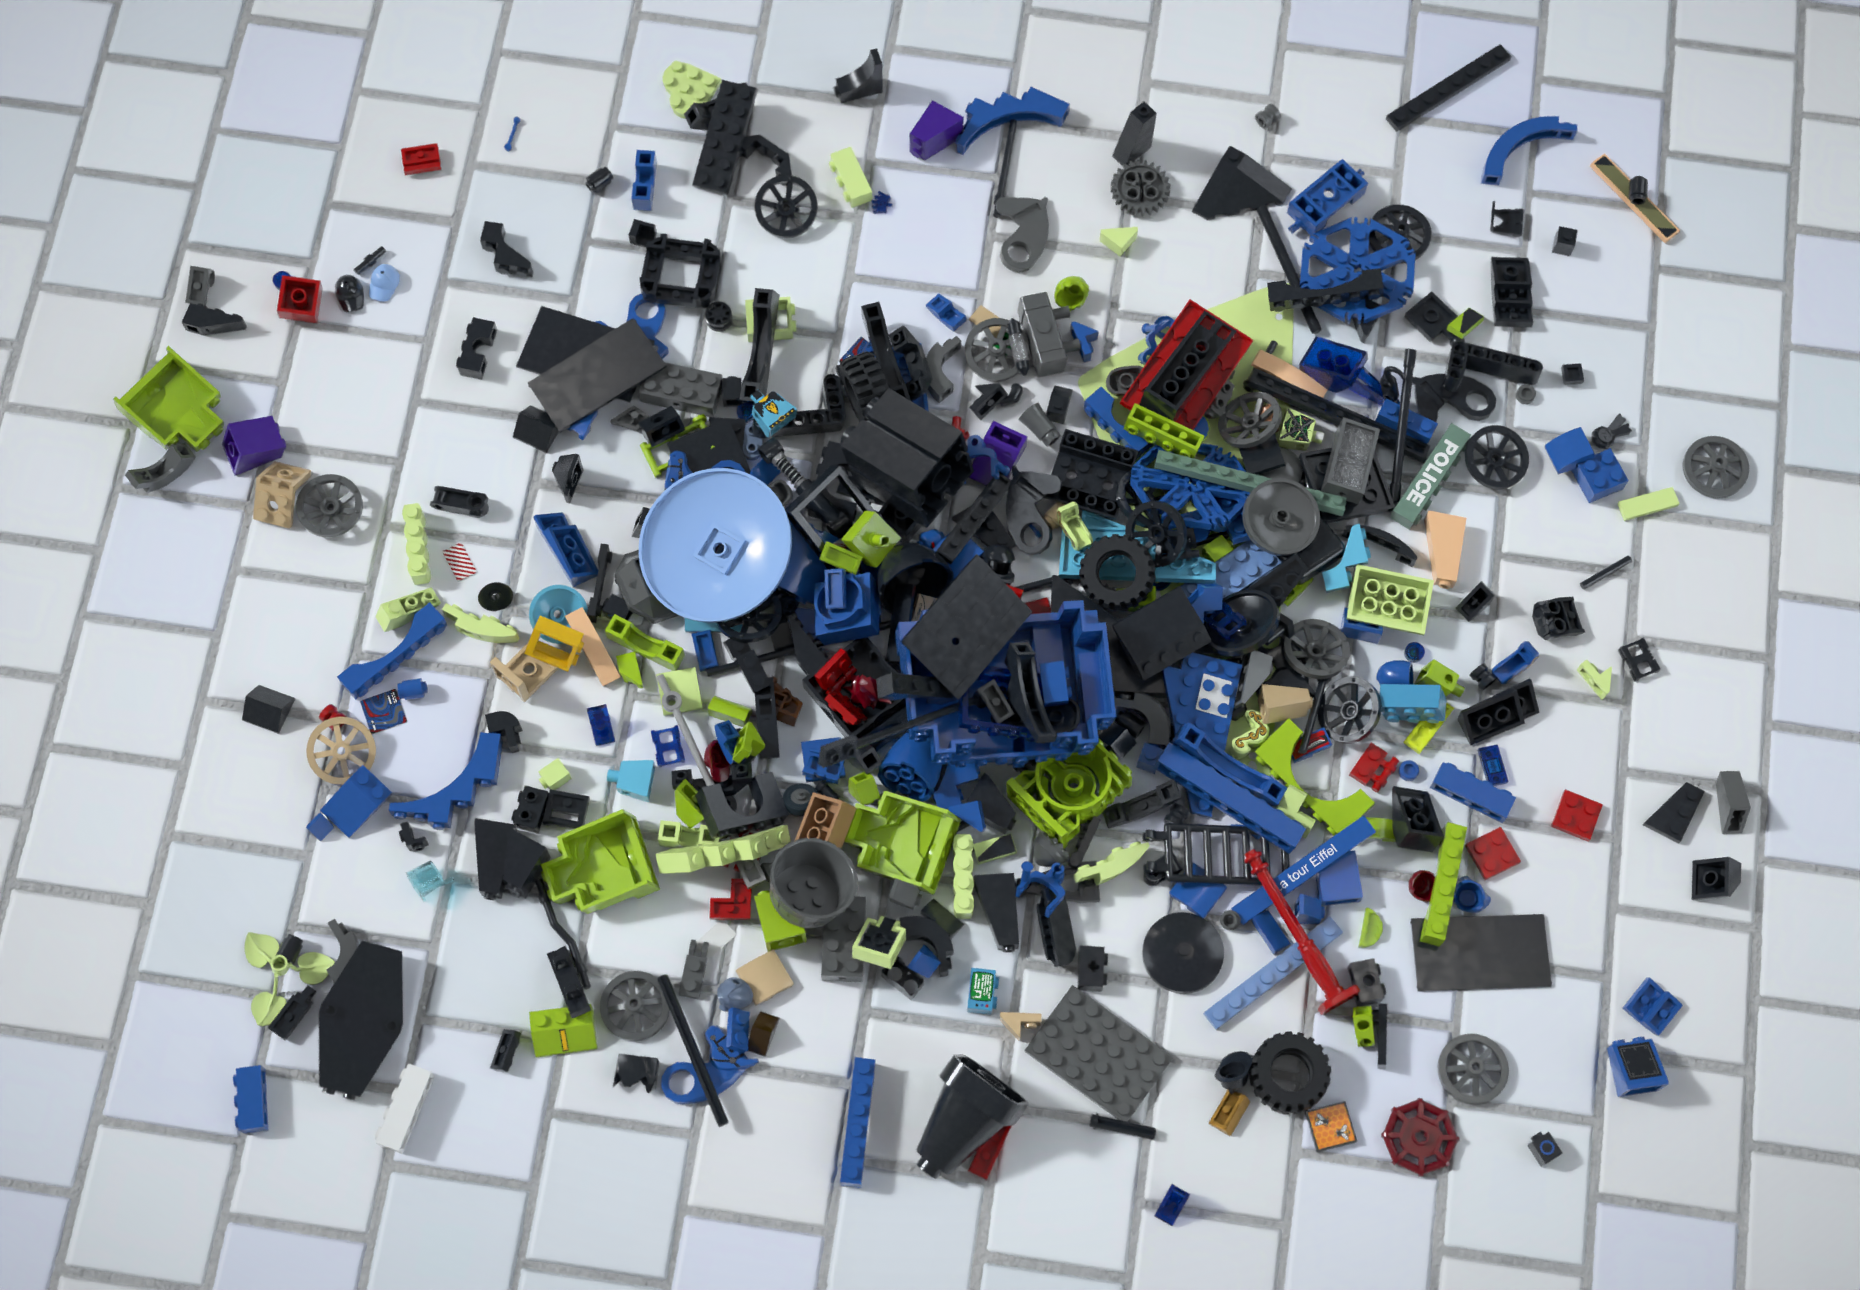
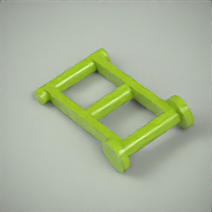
(698, 422)

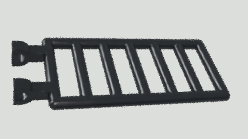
(1188, 877)

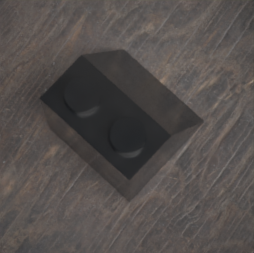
(523, 863)

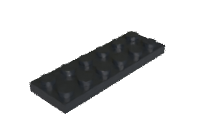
(725, 137)

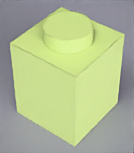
(554, 775)

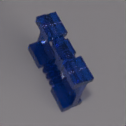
(1230, 616)
(663, 747)

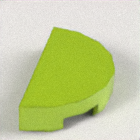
(1371, 929)

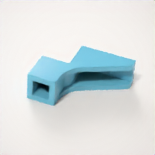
(1354, 554)

